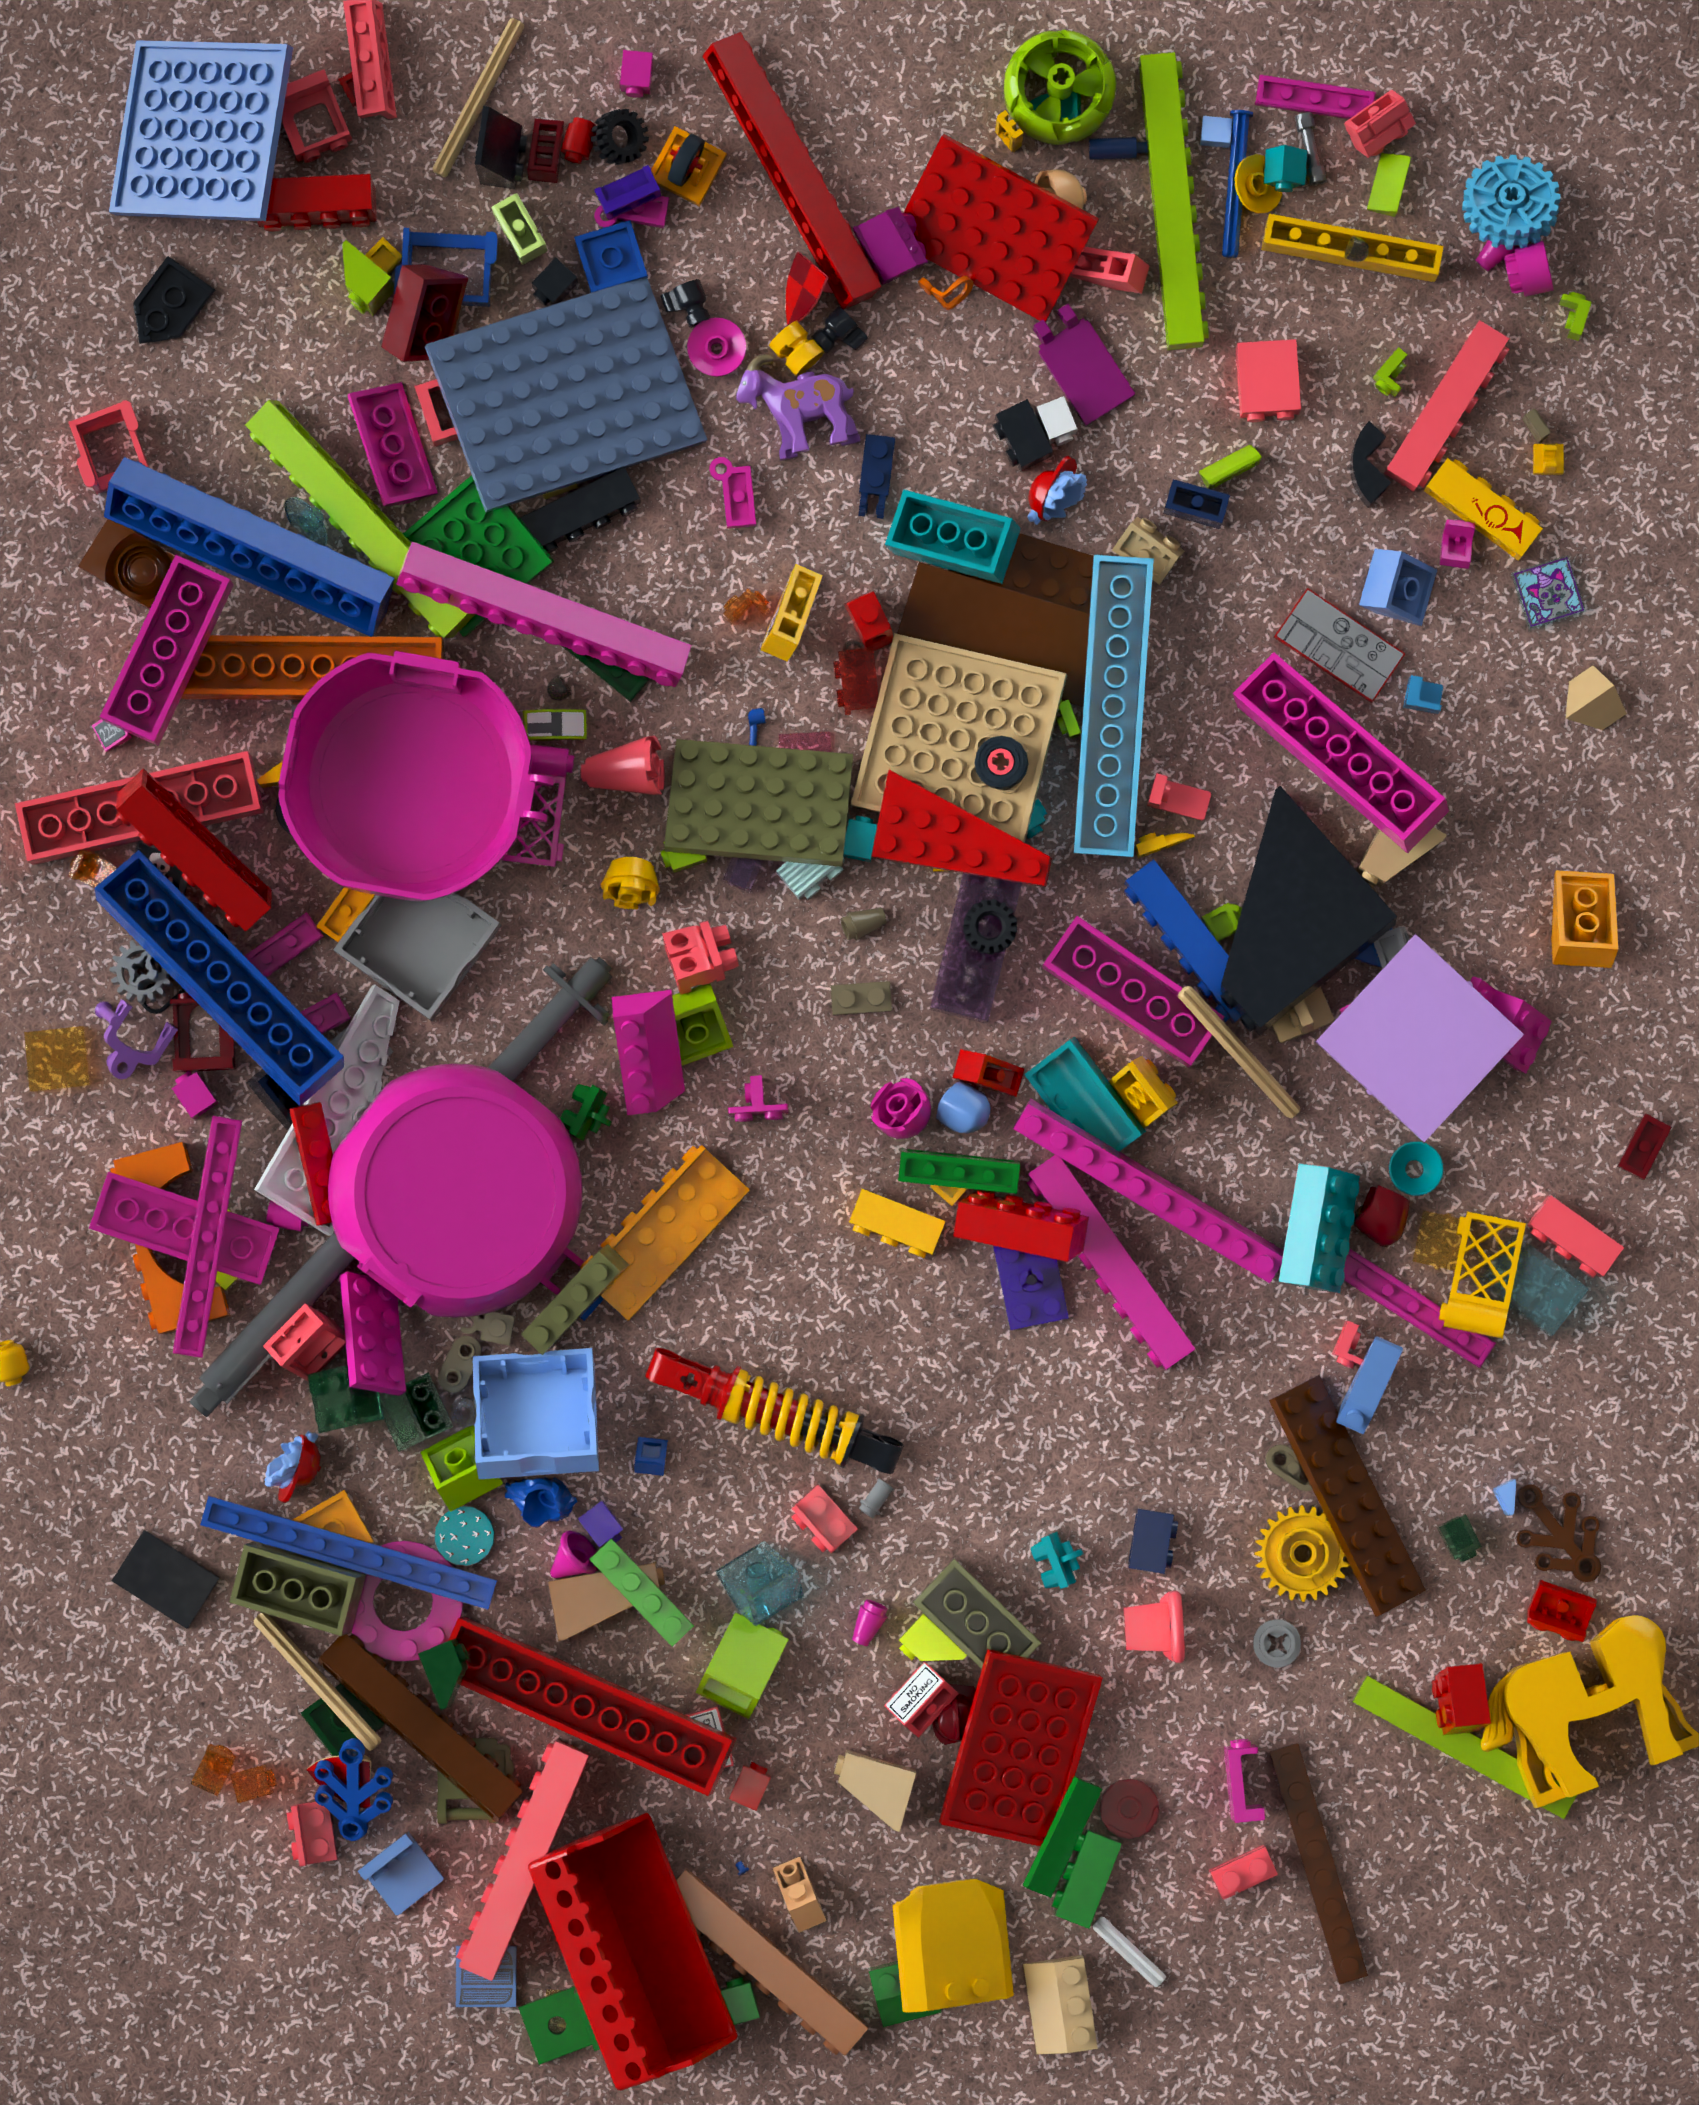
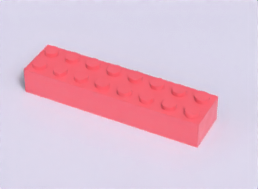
(88, 820)
(528, 1842)

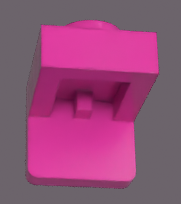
(1457, 543)

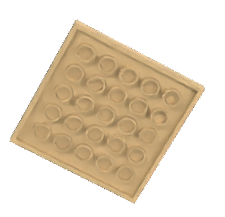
(939, 711)

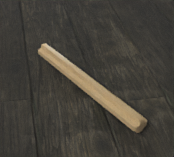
(478, 97)
(1239, 1051)
(317, 1681)

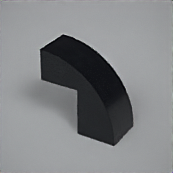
(1366, 478)

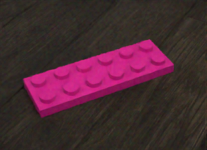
(166, 1225)

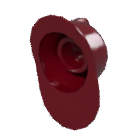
(952, 1720)

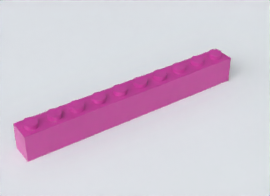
(543, 615)
(1149, 1190)

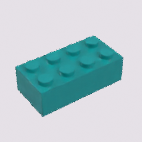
(952, 536)
(1319, 1228)

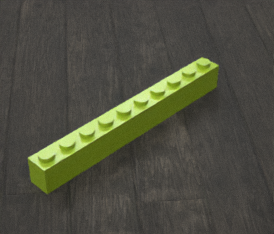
(1171, 201)
(347, 506)

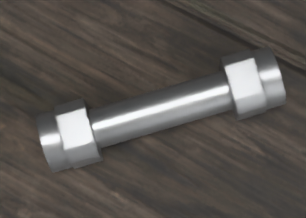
(1305, 124)

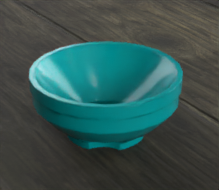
(1431, 1164)

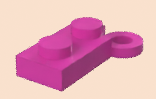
(649, 214)
(737, 493)

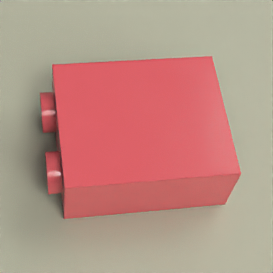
(1268, 380)

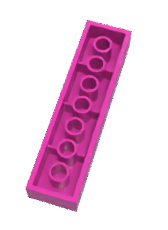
(1341, 752)

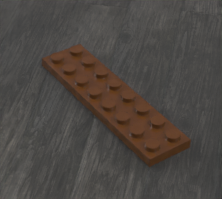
(1347, 1496)

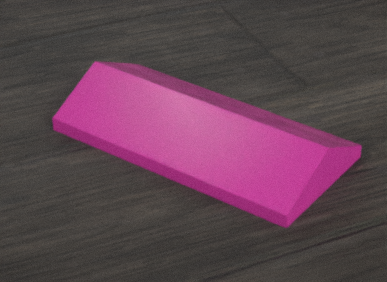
(392, 444)

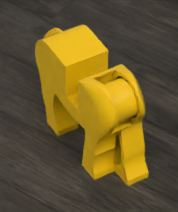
(1548, 1693)

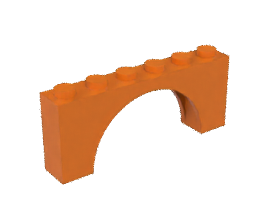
(160, 1169)

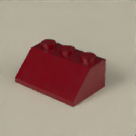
(423, 310)

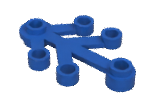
(352, 1792)

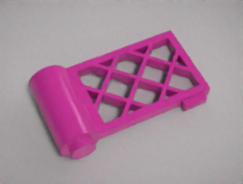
(556, 764)

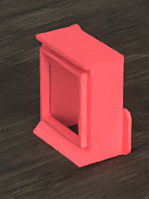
(98, 420)

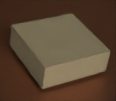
(1536, 425)

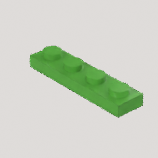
(641, 1592)

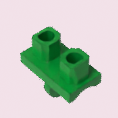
(591, 1113)

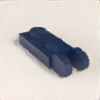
(876, 471)

